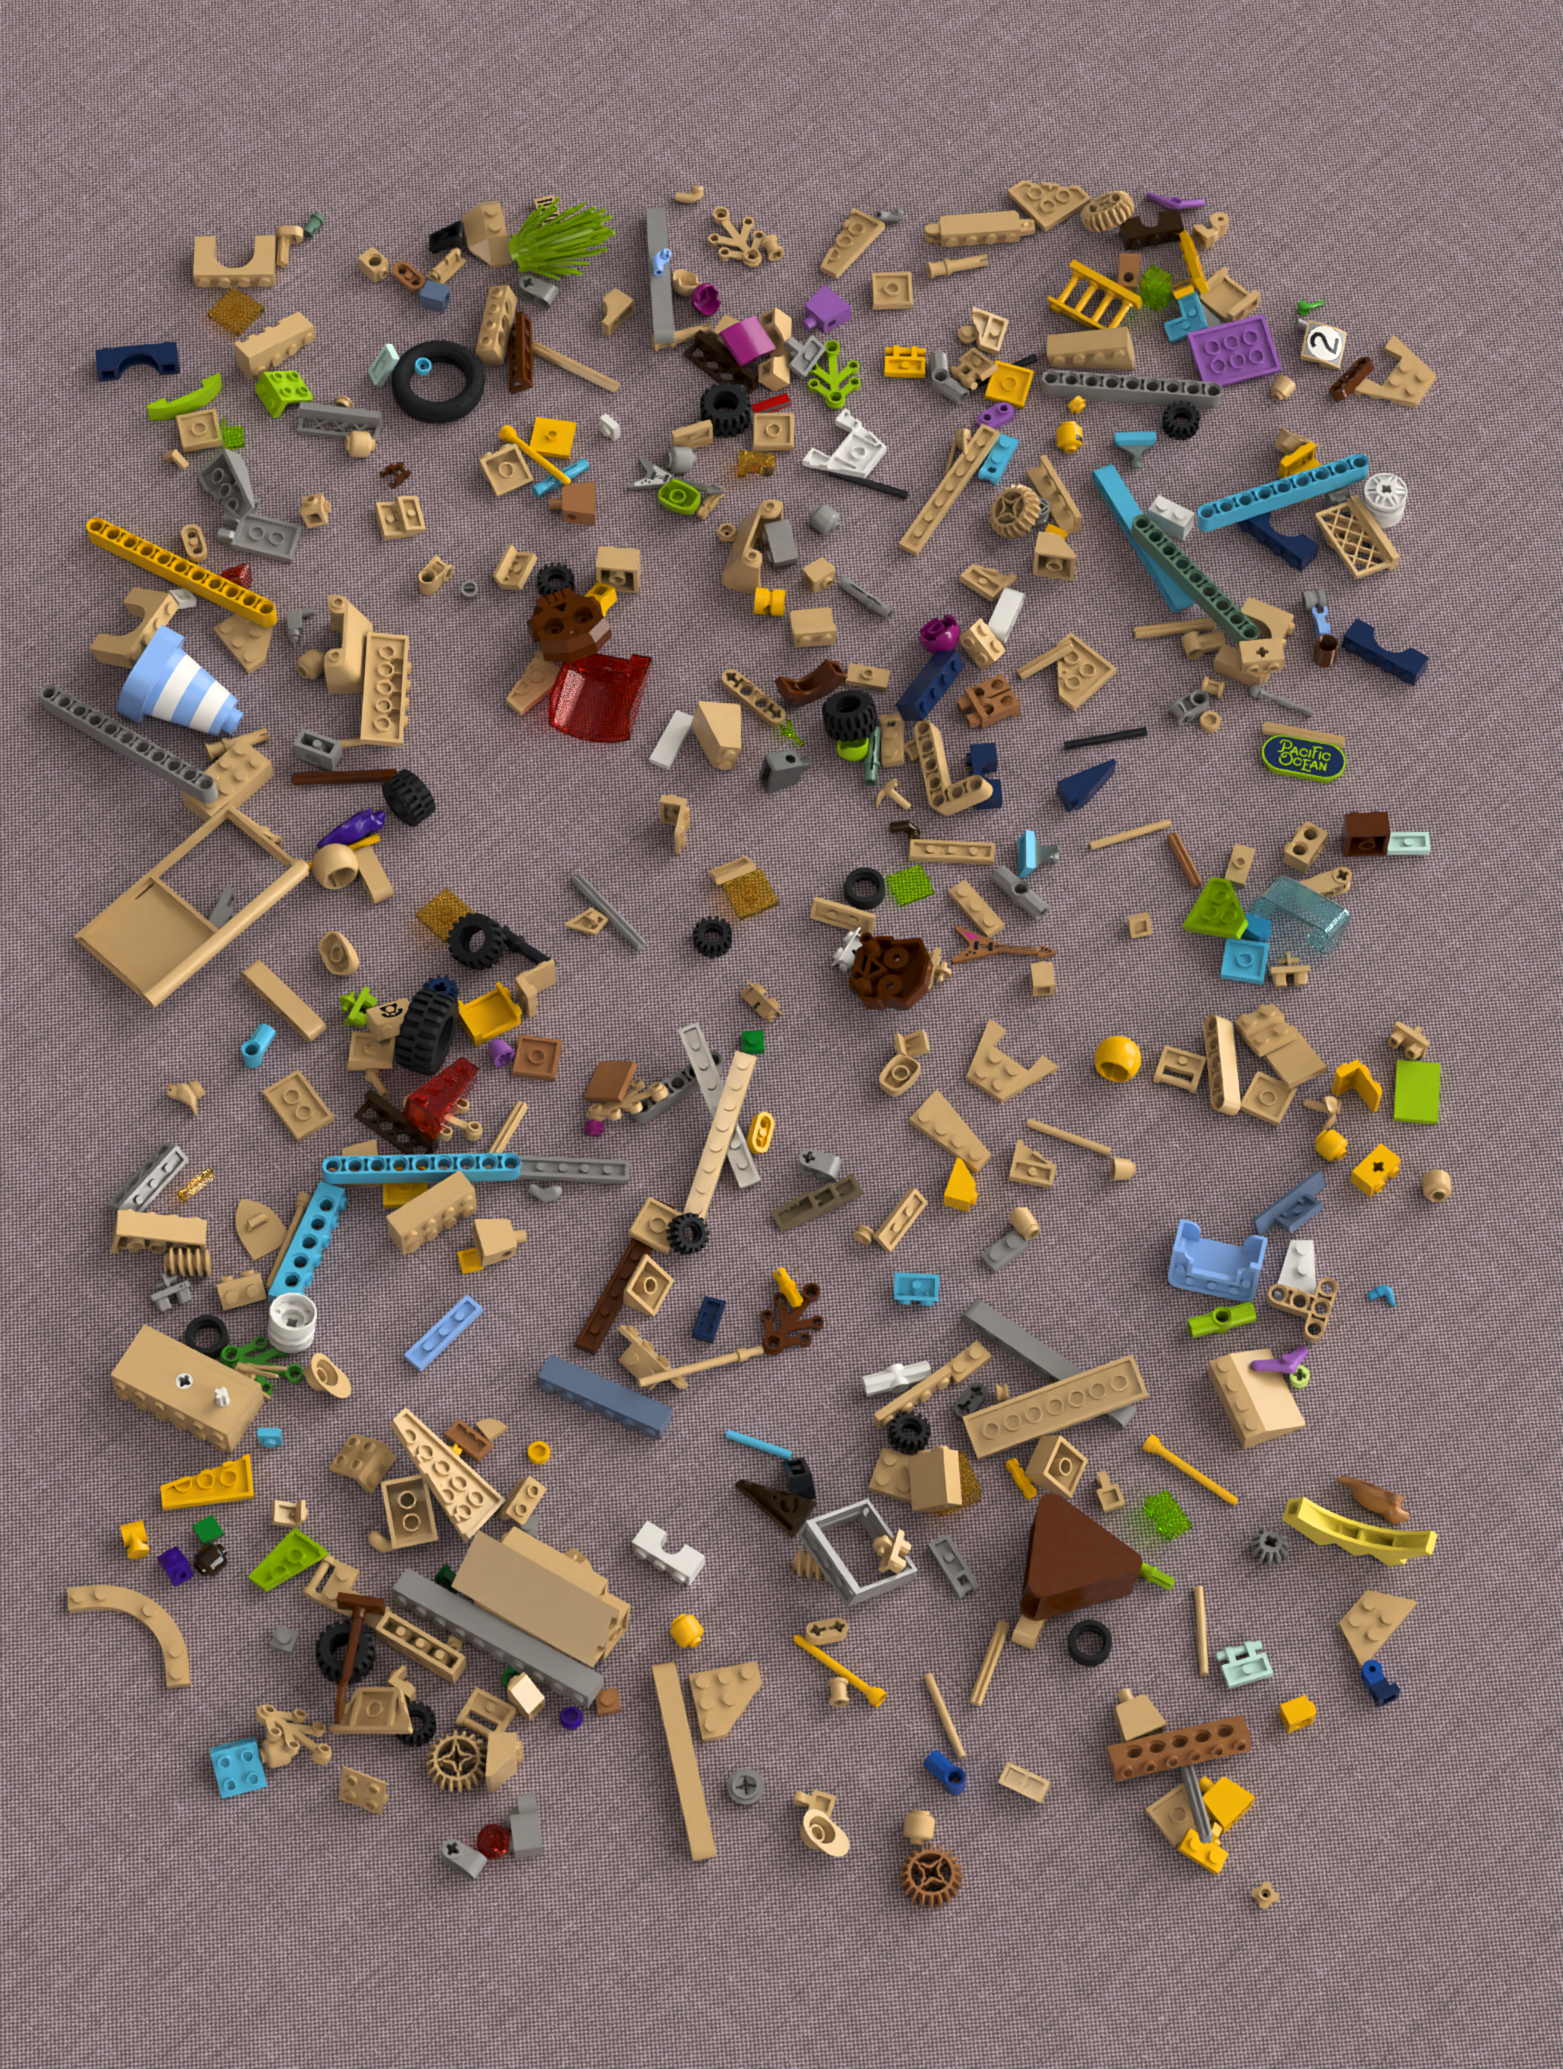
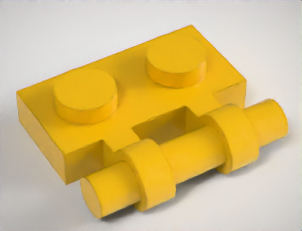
(903, 365)

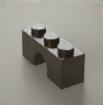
(1136, 235)

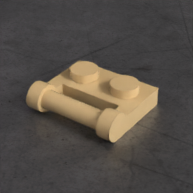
(1182, 1063)
(340, 1580)
(488, 1708)

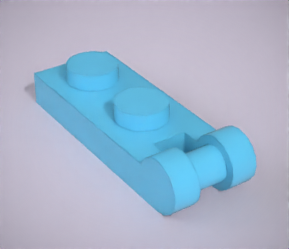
(998, 459)

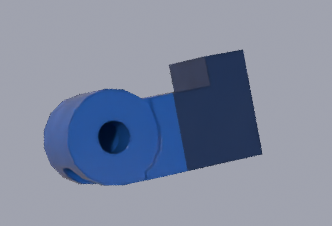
(1377, 1684)

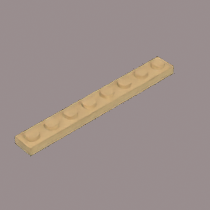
(949, 490)
(720, 1134)

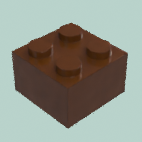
(1365, 834)

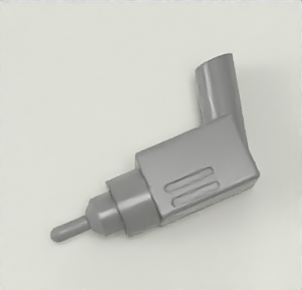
(295, 624)

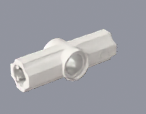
(896, 1378)

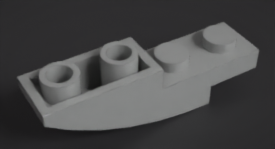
(223, 911)

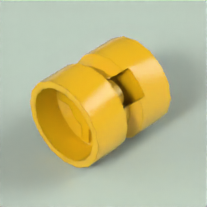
(769, 601)

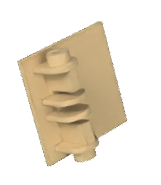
(362, 1790)

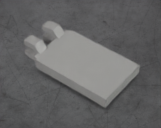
(261, 536)

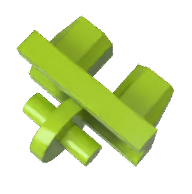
(363, 1000)

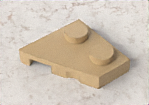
(1031, 1167)

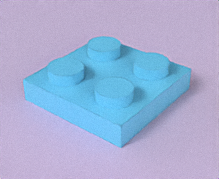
(1244, 961)

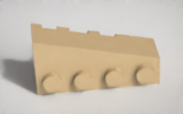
(273, 345)
(1092, 349)
(157, 1232)

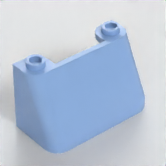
(1214, 1265)

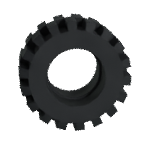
(726, 396)
(849, 715)
(408, 797)
(461, 937)
(339, 1636)

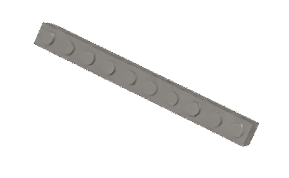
(497, 1638)

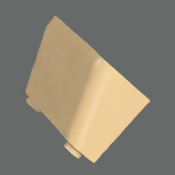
(744, 562)
(346, 666)

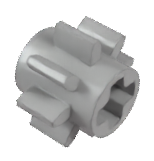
(1337, 496)

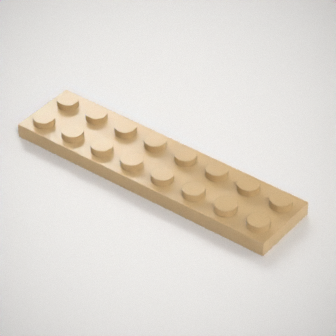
(1055, 1407)

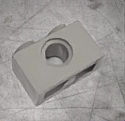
(317, 749)

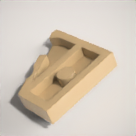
(988, 330)
(986, 581)

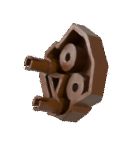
(564, 615)
(877, 970)

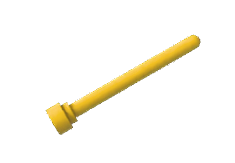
(509, 435)
(1153, 1446)
(874, 1695)

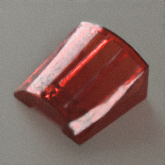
(598, 697)

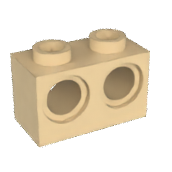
(1308, 848)

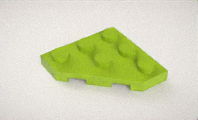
(1217, 911)

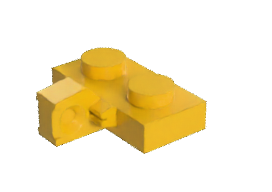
(1208, 1854)

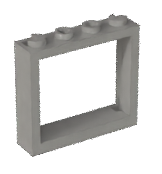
(832, 1565)

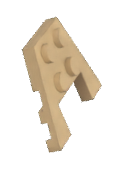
(1407, 381)
(998, 1073)

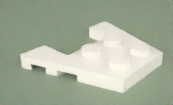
(855, 455)

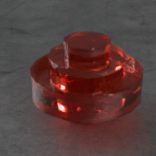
(493, 1841)

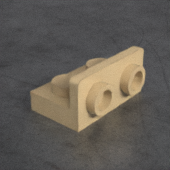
(522, 1500)

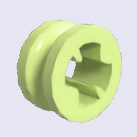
(1305, 1374)

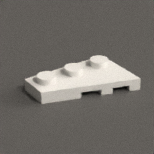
(1298, 1269)

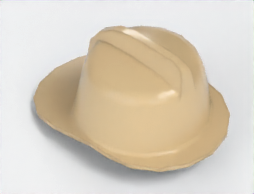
(1289, 442)
(325, 1376)
(821, 1833)

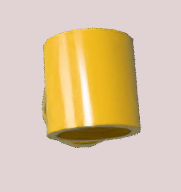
(134, 1537)

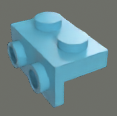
(916, 1287)

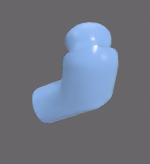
(659, 260)

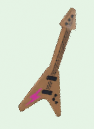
(983, 947)

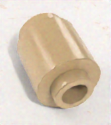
(1024, 1223)

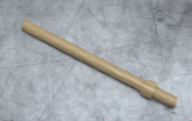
(739, 1355)

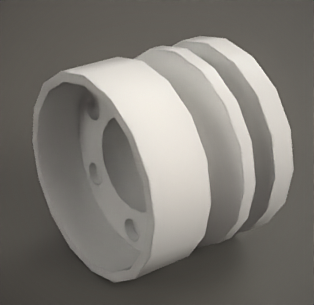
(1385, 498)
(292, 1322)

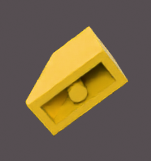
(960, 1188)

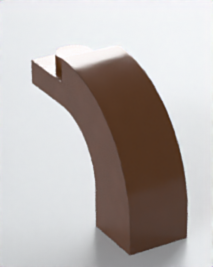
(812, 686)

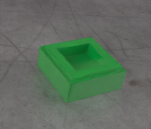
(208, 1530)

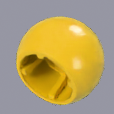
(1117, 1058)

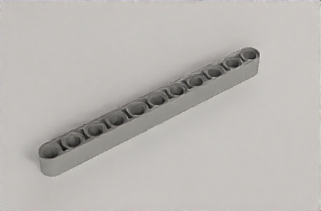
(128, 743)

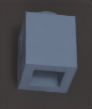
(434, 296)

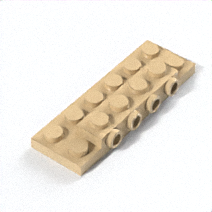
(385, 689)

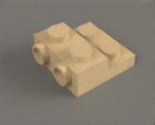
(505, 470)
(1264, 1029)

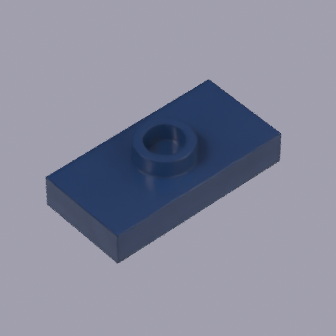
(708, 1319)

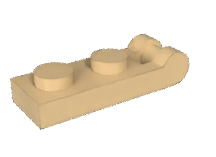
(892, 740)

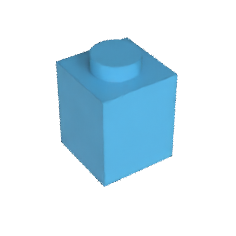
(1257, 929)

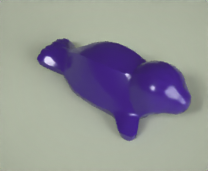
(354, 828)

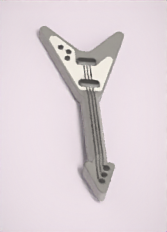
(657, 477)

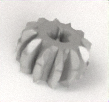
(1267, 1552)

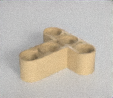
(1310, 1301)

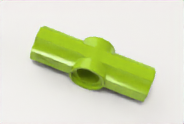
(1208, 1322)

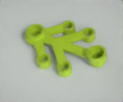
(833, 378)

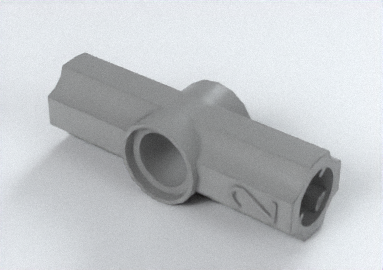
(1012, 884)

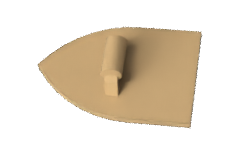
(259, 1229)

